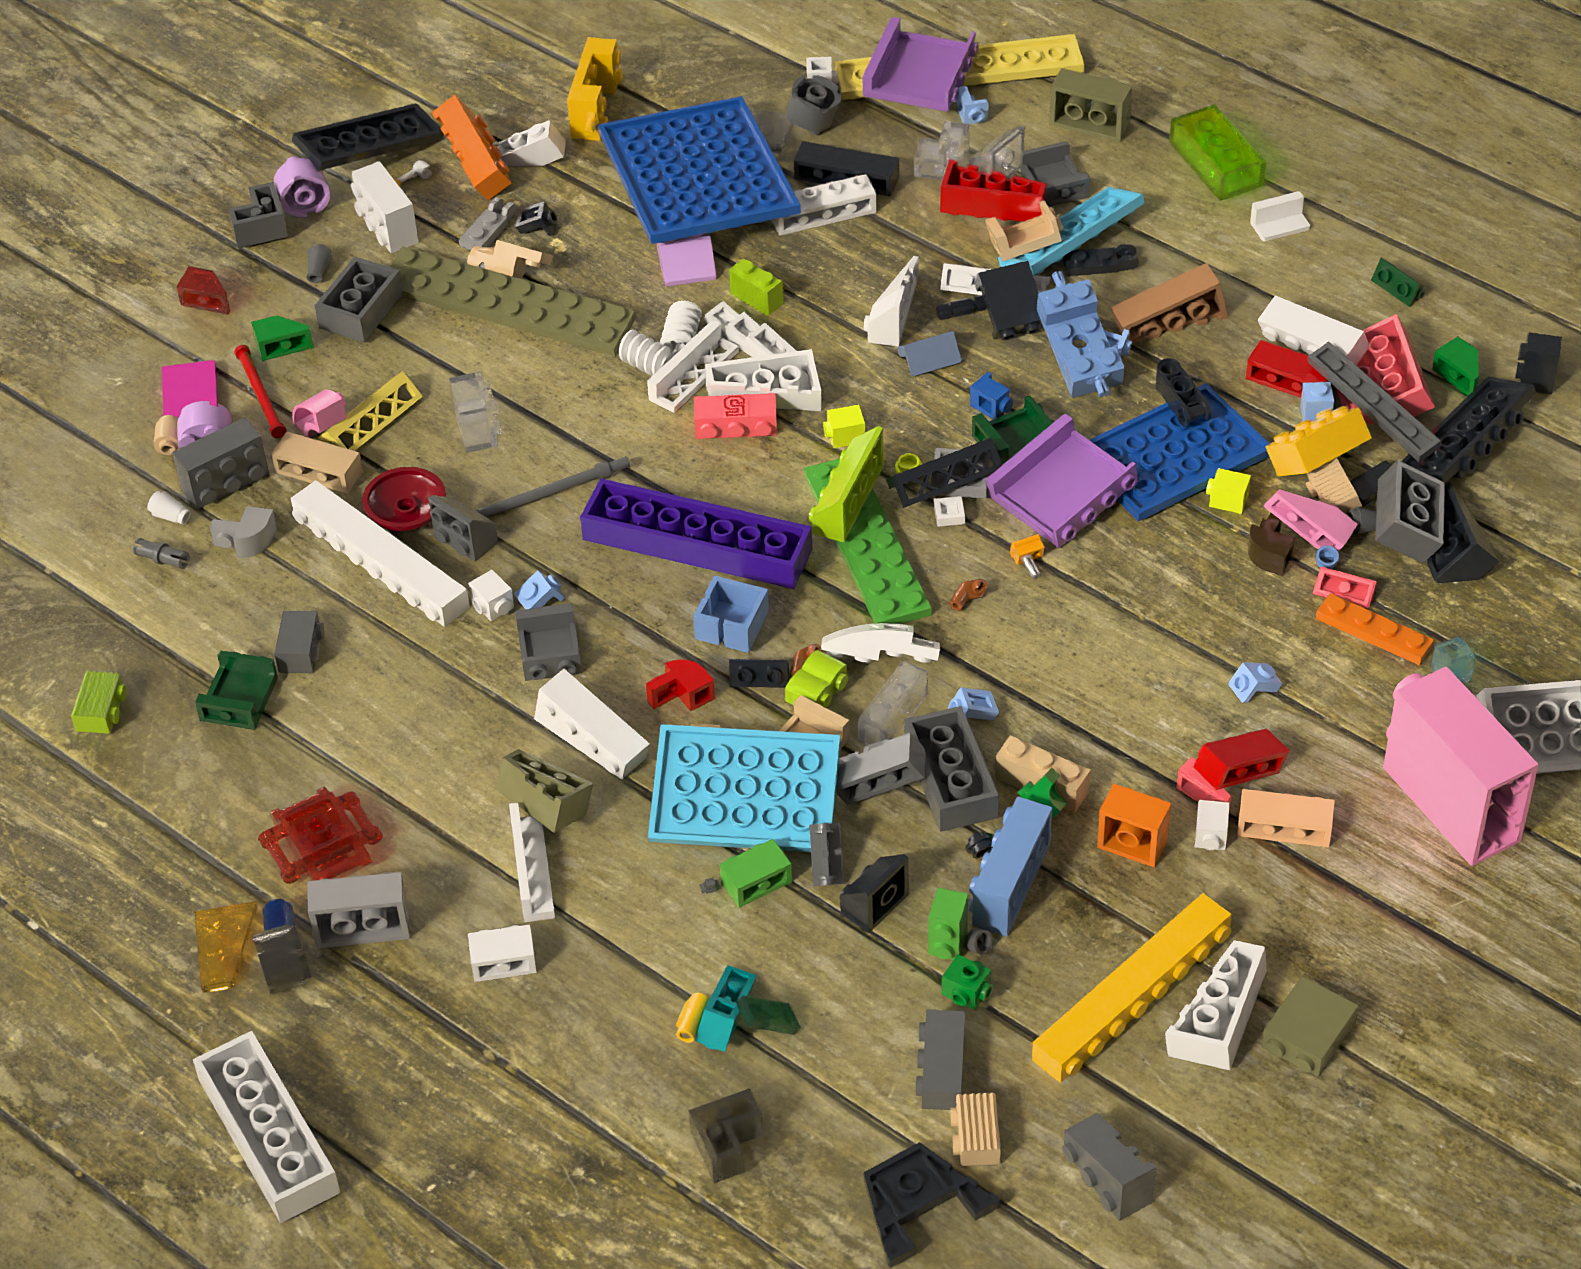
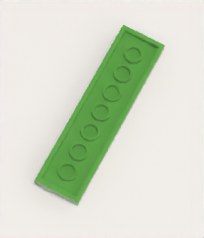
(876, 559)

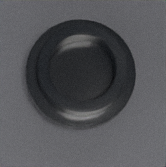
(979, 844)

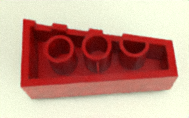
(989, 195)

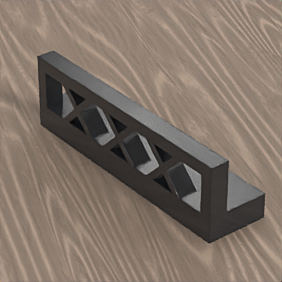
(937, 466)

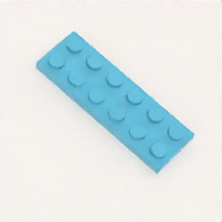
(1081, 225)

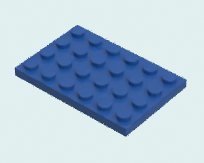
(1179, 459)

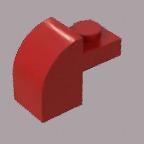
(682, 680)

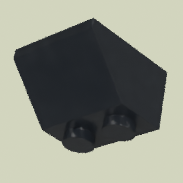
(876, 891)

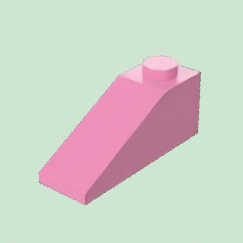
(1311, 519)

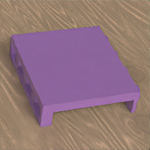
(918, 68)
(1060, 482)

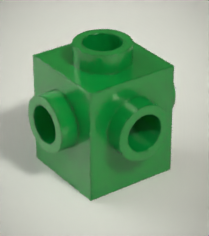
(967, 982)

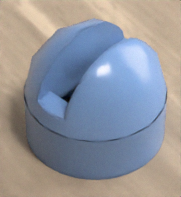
(1325, 555)

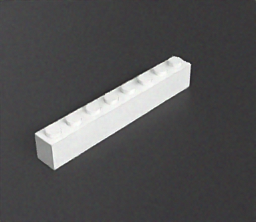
(380, 553)

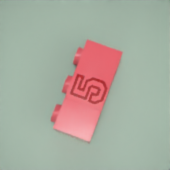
(735, 416)

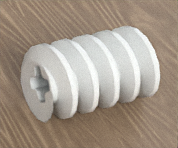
(681, 325)
(644, 352)

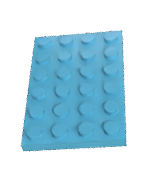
(742, 786)

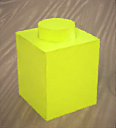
(844, 425)
(1228, 490)

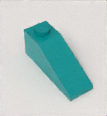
(721, 1011)

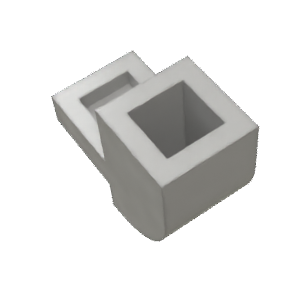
(249, 535)

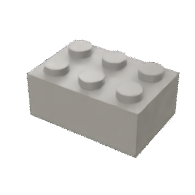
(358, 910)

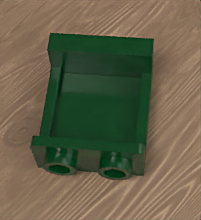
(1012, 430)
(238, 690)

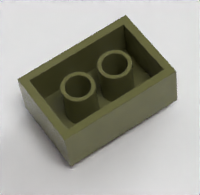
(1090, 105)

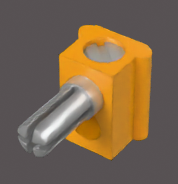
(1025, 551)

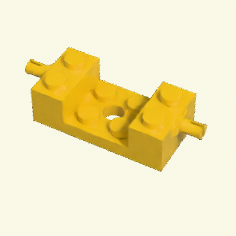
(596, 74)

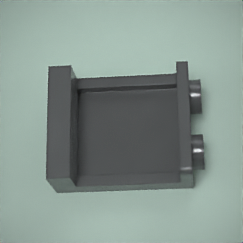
(1055, 168)
(548, 641)

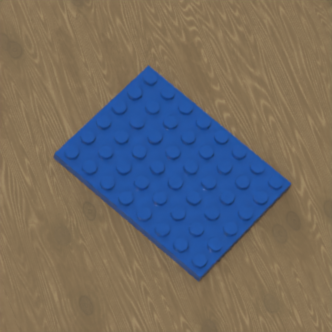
(698, 170)

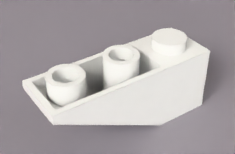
(533, 147)

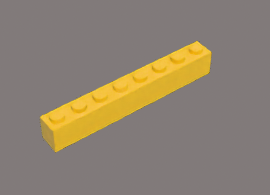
(1131, 988)

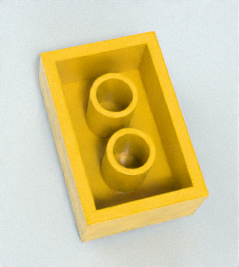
(1318, 441)

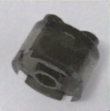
(279, 958)

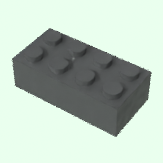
(955, 771)

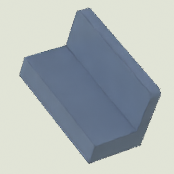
(931, 353)

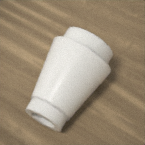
(168, 508)

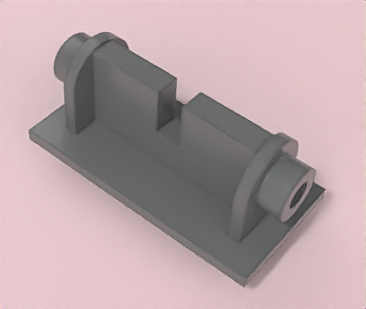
(826, 854)

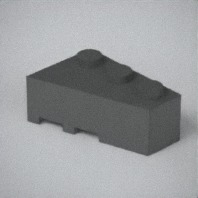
(1109, 1166)

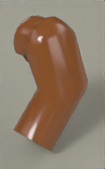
(967, 591)
(801, 656)

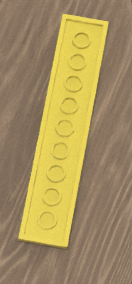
(992, 64)

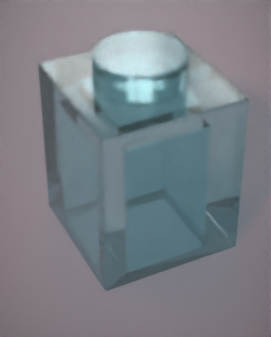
(1456, 656)

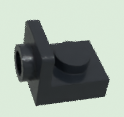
(536, 216)

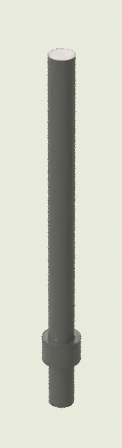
(601, 470)

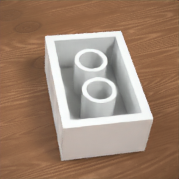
(384, 207)

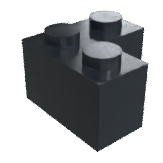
(1540, 361)

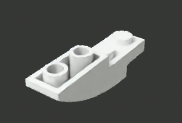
(868, 640)

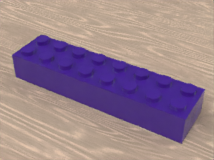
(697, 533)

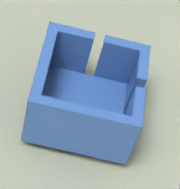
(731, 614)

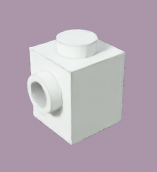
(822, 67)
(491, 595)

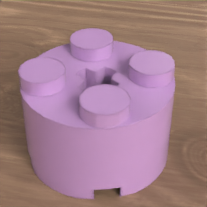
(301, 187)
(200, 420)

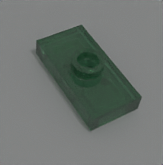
(768, 1015)

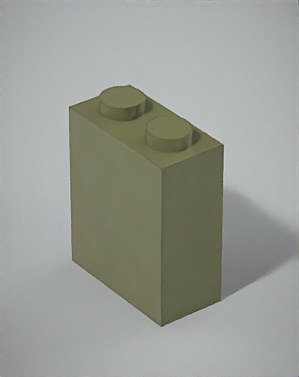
(1309, 1026)

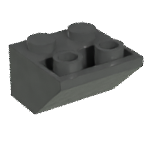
(461, 527)

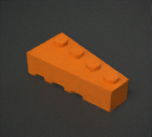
(473, 147)

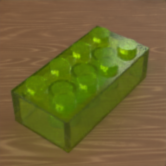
(1217, 152)

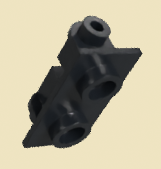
(758, 673)

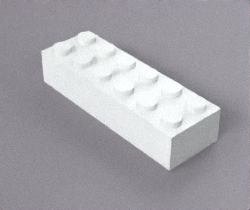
(266, 1127)

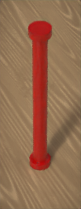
(243, 354)

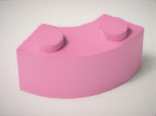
(319, 412)

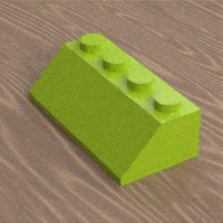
(849, 486)

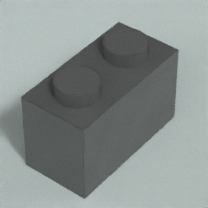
(298, 642)

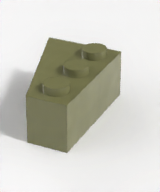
(544, 789)

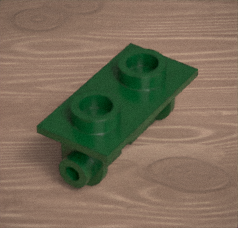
(1397, 282)

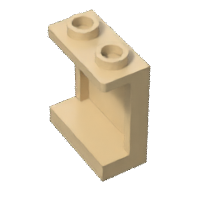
(1025, 235)
(816, 719)

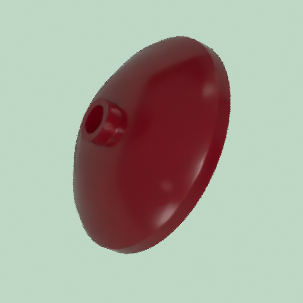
(400, 498)

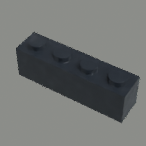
(829, 164)

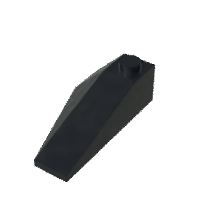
(1465, 548)

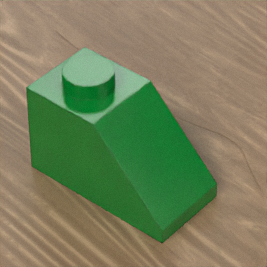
(280, 337)
(1458, 364)

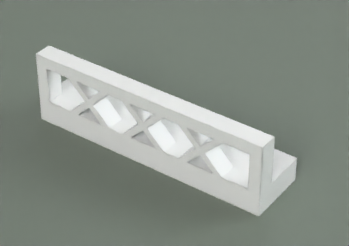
(962, 278)
(684, 366)
(532, 866)

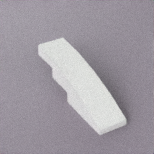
(746, 333)

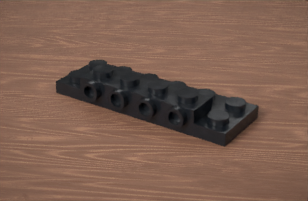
(367, 136)
(1475, 428)

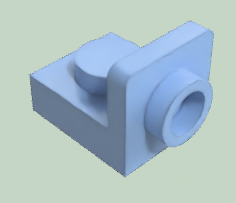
(969, 109)
(975, 703)

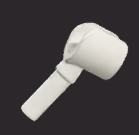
(420, 168)

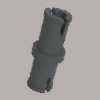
(161, 553)

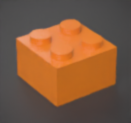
(1133, 825)

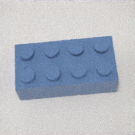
(1010, 866)

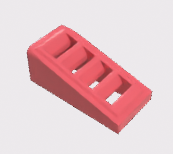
(1197, 787)

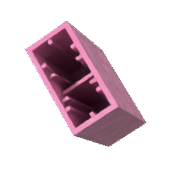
(1459, 764)

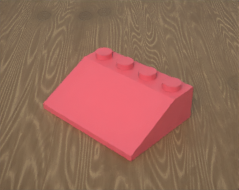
(1394, 367)

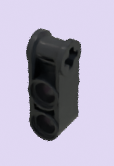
(1181, 392)

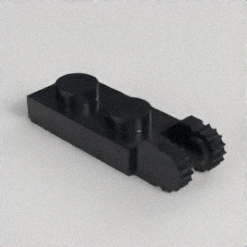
(1100, 260)

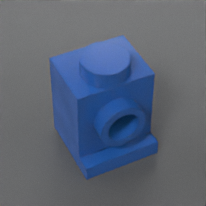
(990, 397)

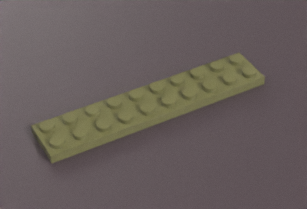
(513, 301)

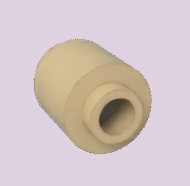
(166, 435)

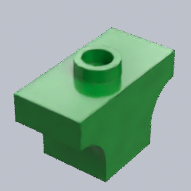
(1044, 792)

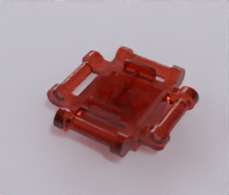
(320, 836)

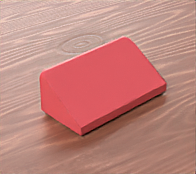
(1346, 586)

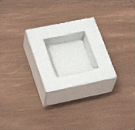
(949, 511)

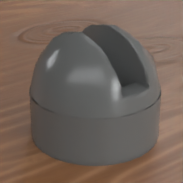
(981, 936)

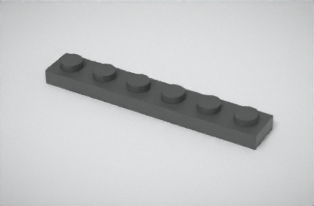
(1374, 401)

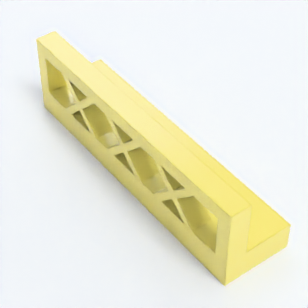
(368, 404)

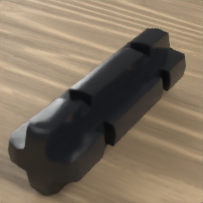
(960, 307)

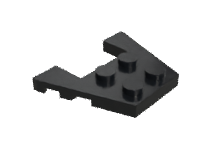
(911, 1186)

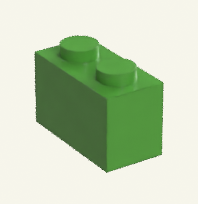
(755, 873)
(947, 923)

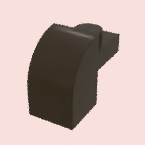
(1269, 547)

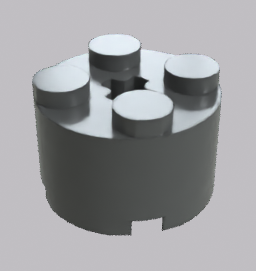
(813, 103)

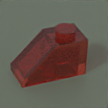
(203, 291)

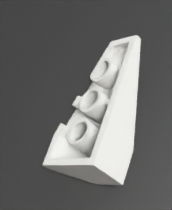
(892, 308)

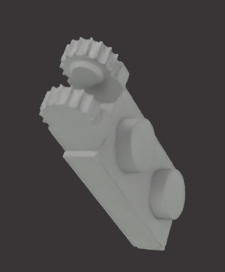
(488, 225)

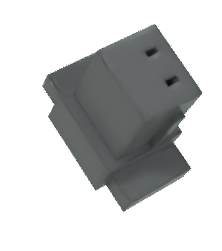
(709, 886)

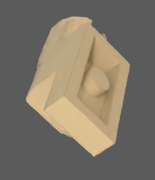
(507, 258)

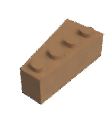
(1171, 305)

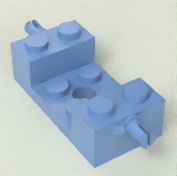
(1072, 315)

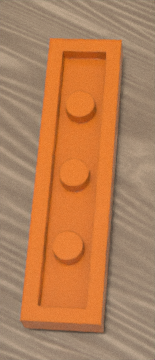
(1375, 629)

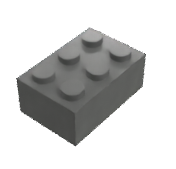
(359, 299)
(220, 463)
(1410, 511)

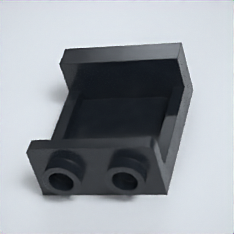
(1010, 299)

